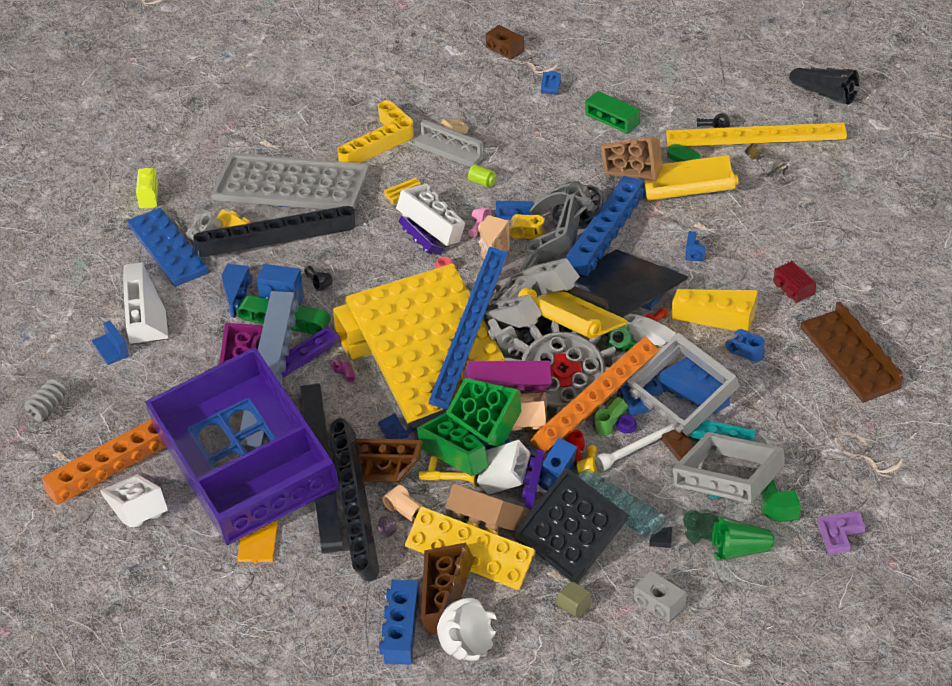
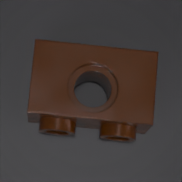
(504, 42)

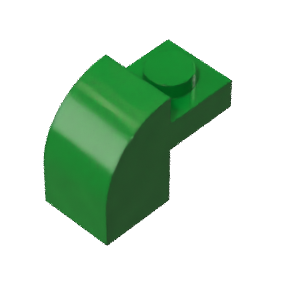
(780, 505)

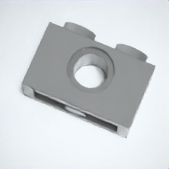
(660, 596)

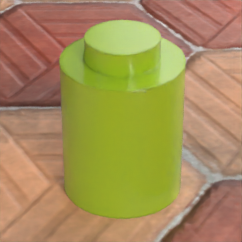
(482, 176)

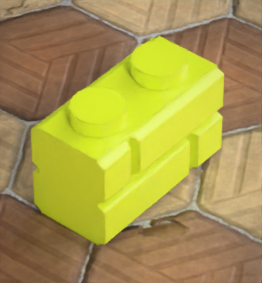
(147, 188)

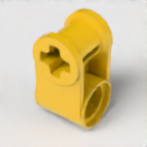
(525, 226)

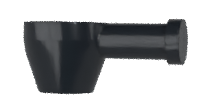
(716, 122)
(320, 279)

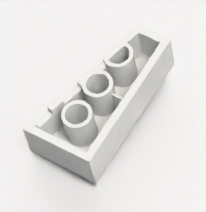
(431, 214)

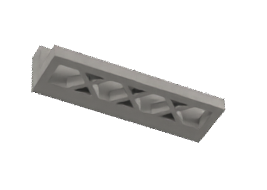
(449, 148)

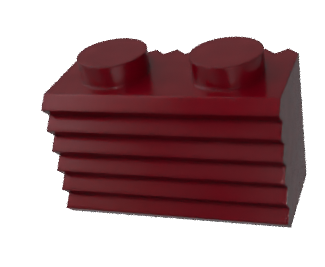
(794, 281)

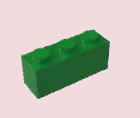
(612, 112)

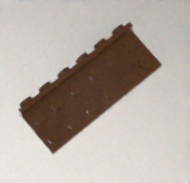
(853, 353)

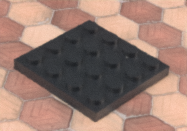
(571, 526)

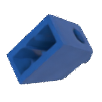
(559, 458)

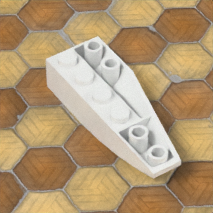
(143, 307)

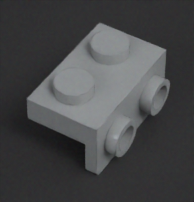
(504, 338)

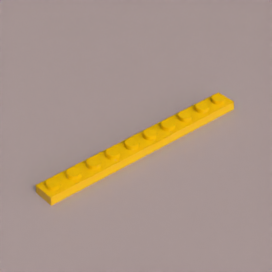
(757, 134)

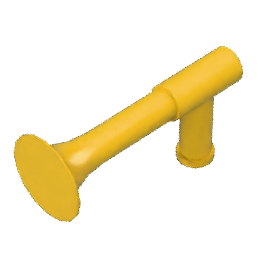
(432, 474)

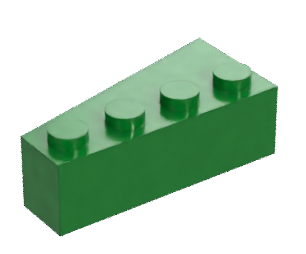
(453, 444)

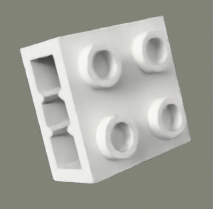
(505, 467)

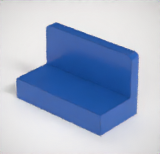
(507, 209)
(111, 345)

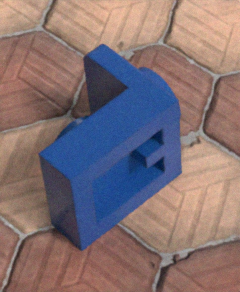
(551, 82)
(694, 251)

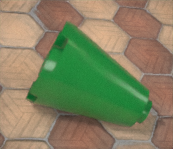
(739, 539)

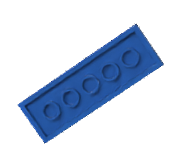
(167, 247)

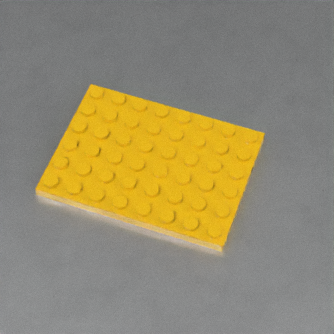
(411, 331)

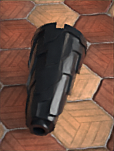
(829, 82)

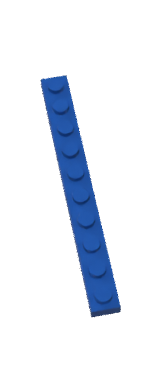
(468, 328)

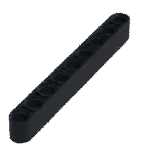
(274, 231)
(354, 500)

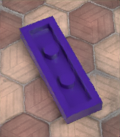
(420, 236)
(532, 478)

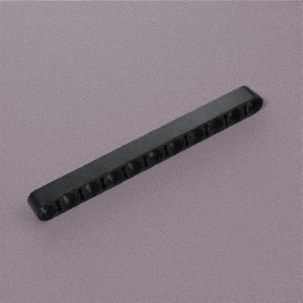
(326, 505)

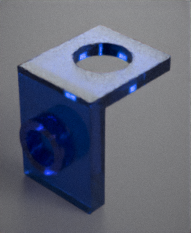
(393, 429)

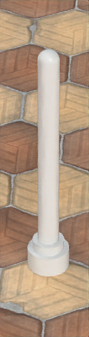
(605, 461)

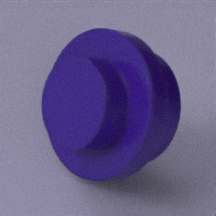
(626, 424)

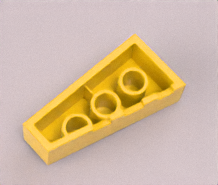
(716, 307)

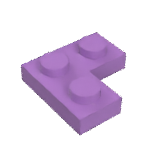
(836, 527)

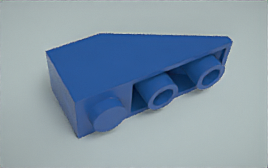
(235, 284)

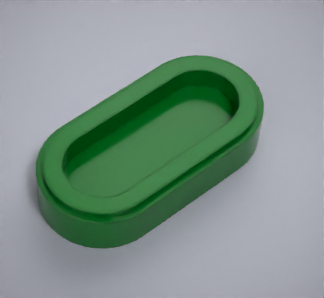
(681, 153)

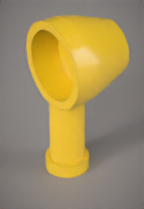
(588, 462)

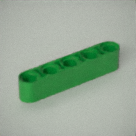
(307, 319)

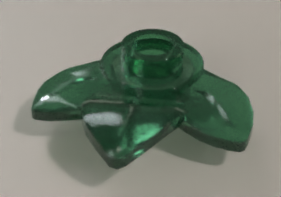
(701, 527)

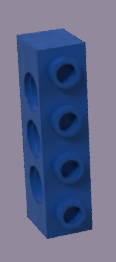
(400, 623)

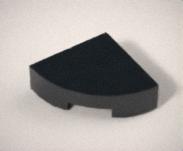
(662, 538)

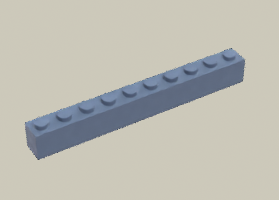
(273, 349)

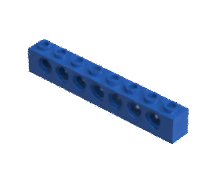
(606, 225)

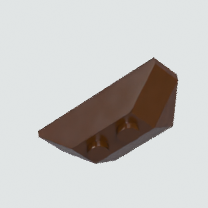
(387, 458)

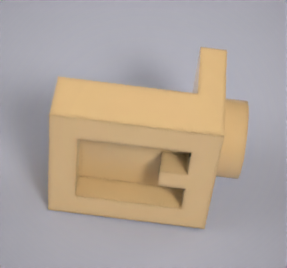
(454, 125)

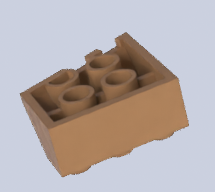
(633, 158)
(486, 508)

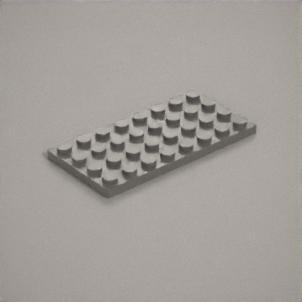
(290, 182)

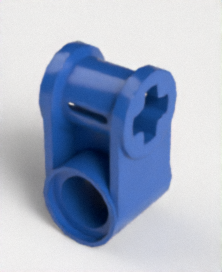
(747, 344)

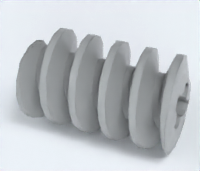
(45, 400)

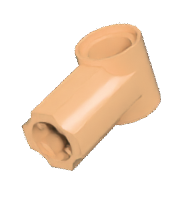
(400, 500)

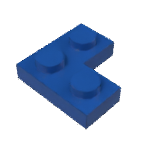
(636, 406)

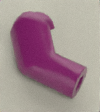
(343, 368)

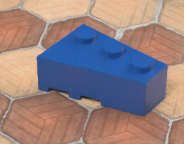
(690, 382)

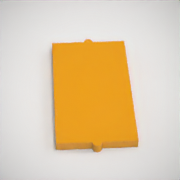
(258, 545)

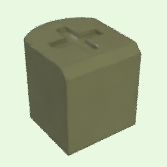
(574, 599)

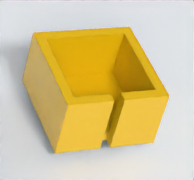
(350, 333)

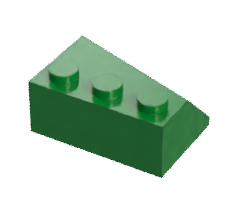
(486, 410)

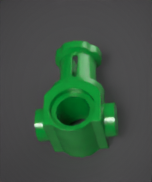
(625, 343)

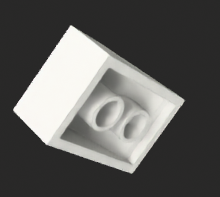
(135, 500)

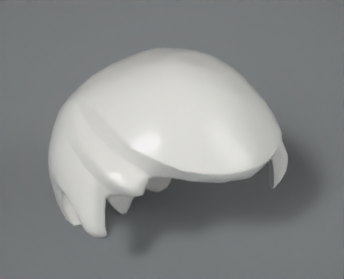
(466, 629)

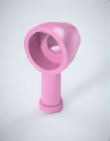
(478, 216)

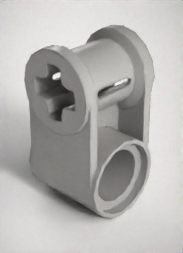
(204, 223)

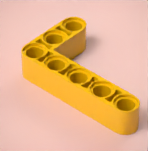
(396, 131)

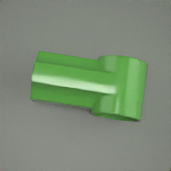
(607, 417)

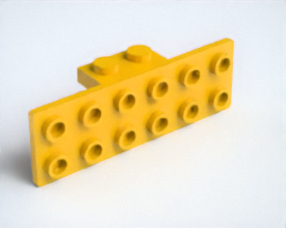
(492, 554)

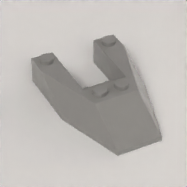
(522, 310)

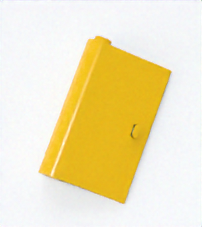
(692, 178)
(575, 313)

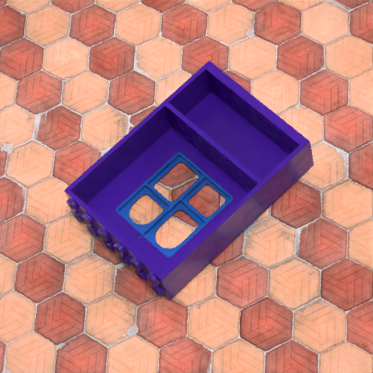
(260, 482)

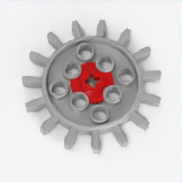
(560, 361)

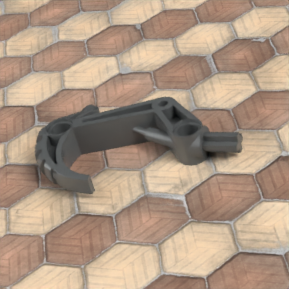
(575, 200)

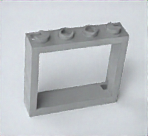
(660, 360)
(725, 485)

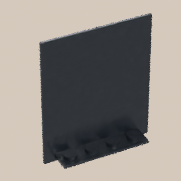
(624, 283)

